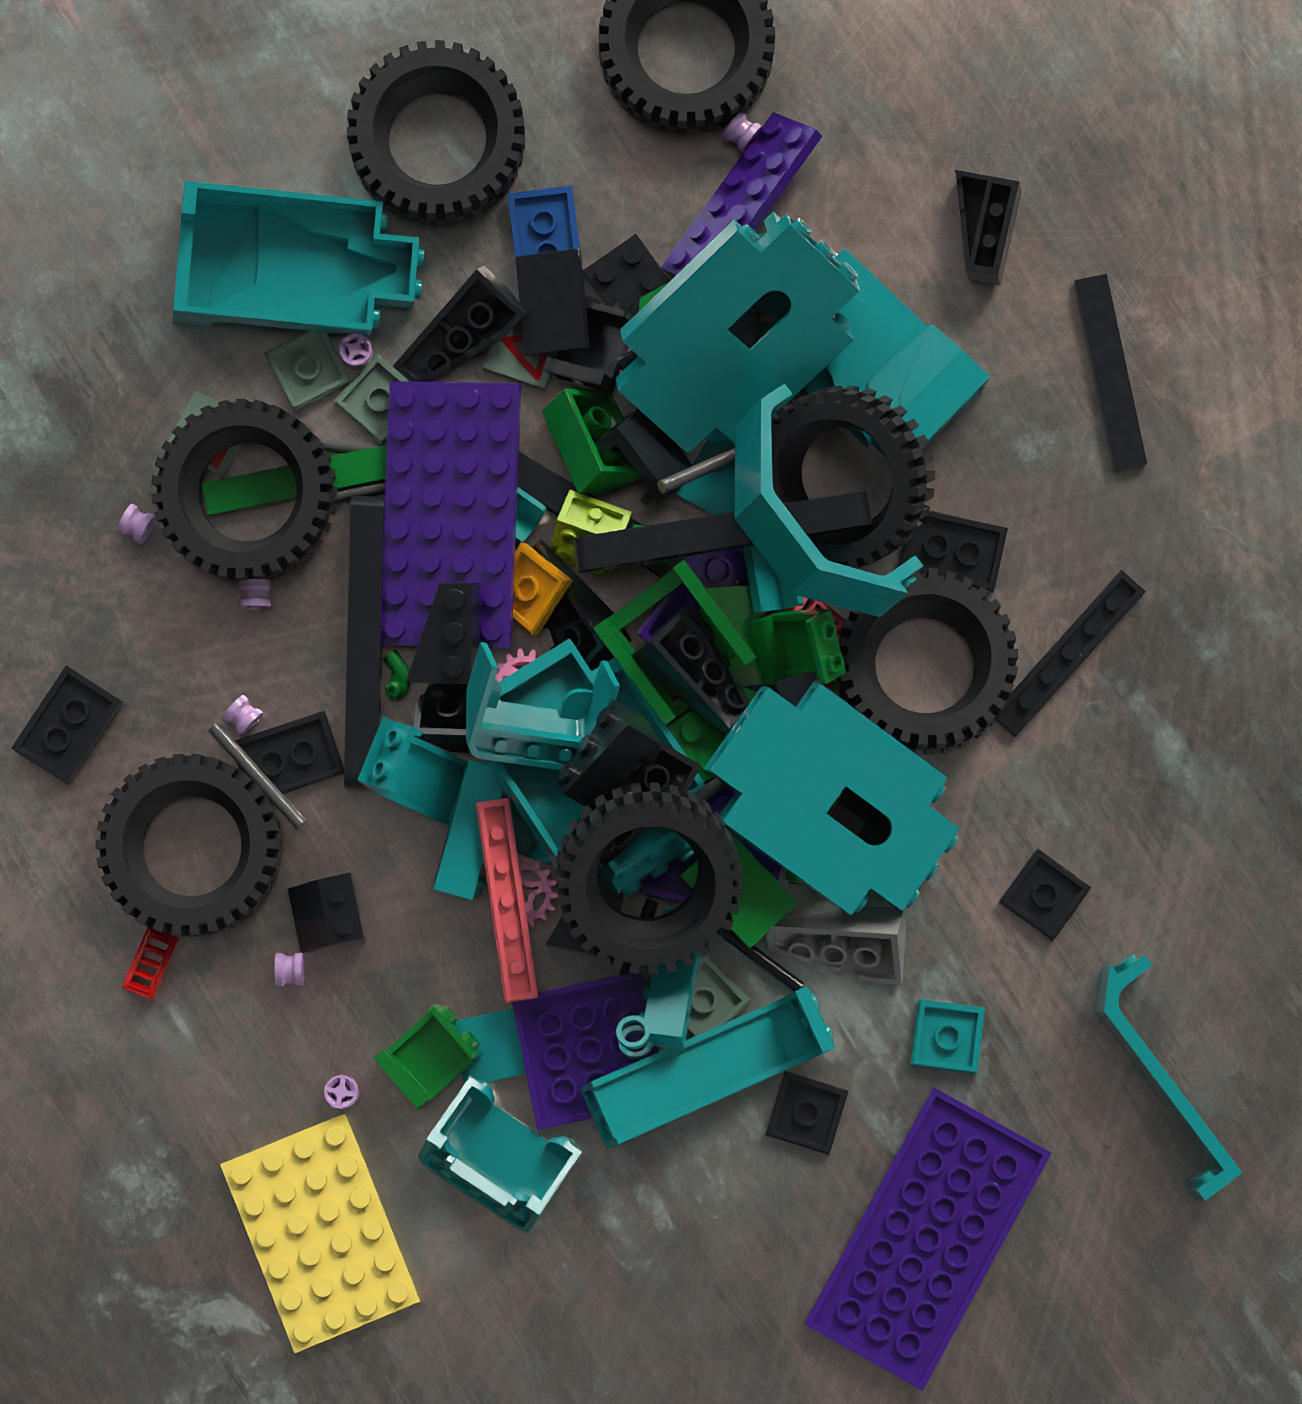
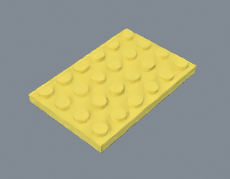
(320, 1233)

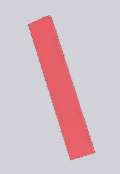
(506, 900)

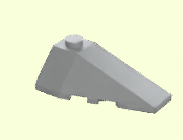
(860, 943)

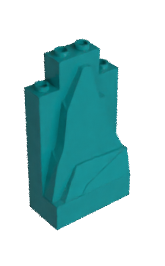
(289, 260)
(897, 359)

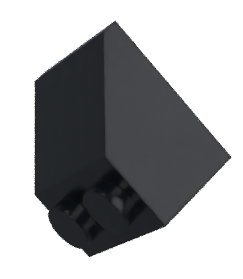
(326, 913)

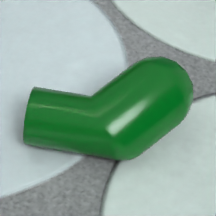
(397, 685)

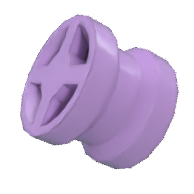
(741, 131)
(355, 345)
(136, 524)
(254, 594)
(242, 716)
(289, 969)
(337, 1090)

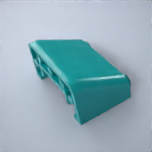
(496, 1157)

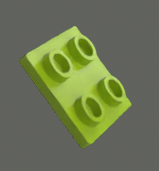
(583, 517)

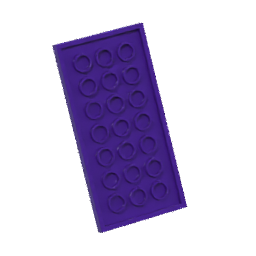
(450, 503)
(927, 1238)

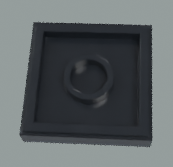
(1044, 894)
(806, 1112)

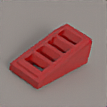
(139, 958)

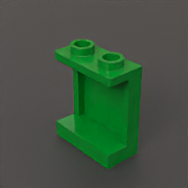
(796, 644)
(429, 1056)

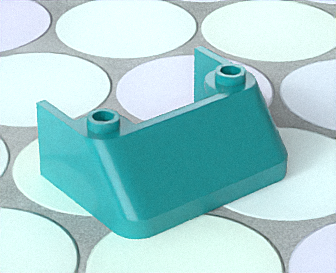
(528, 732)

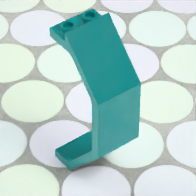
(785, 542)
(427, 780)

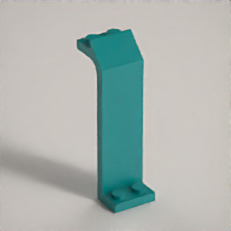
(1108, 1011)
(708, 1067)

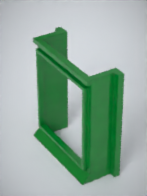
(622, 650)

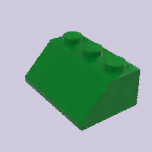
(577, 423)

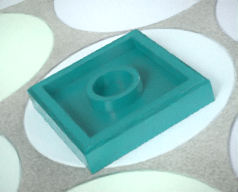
(947, 1036)

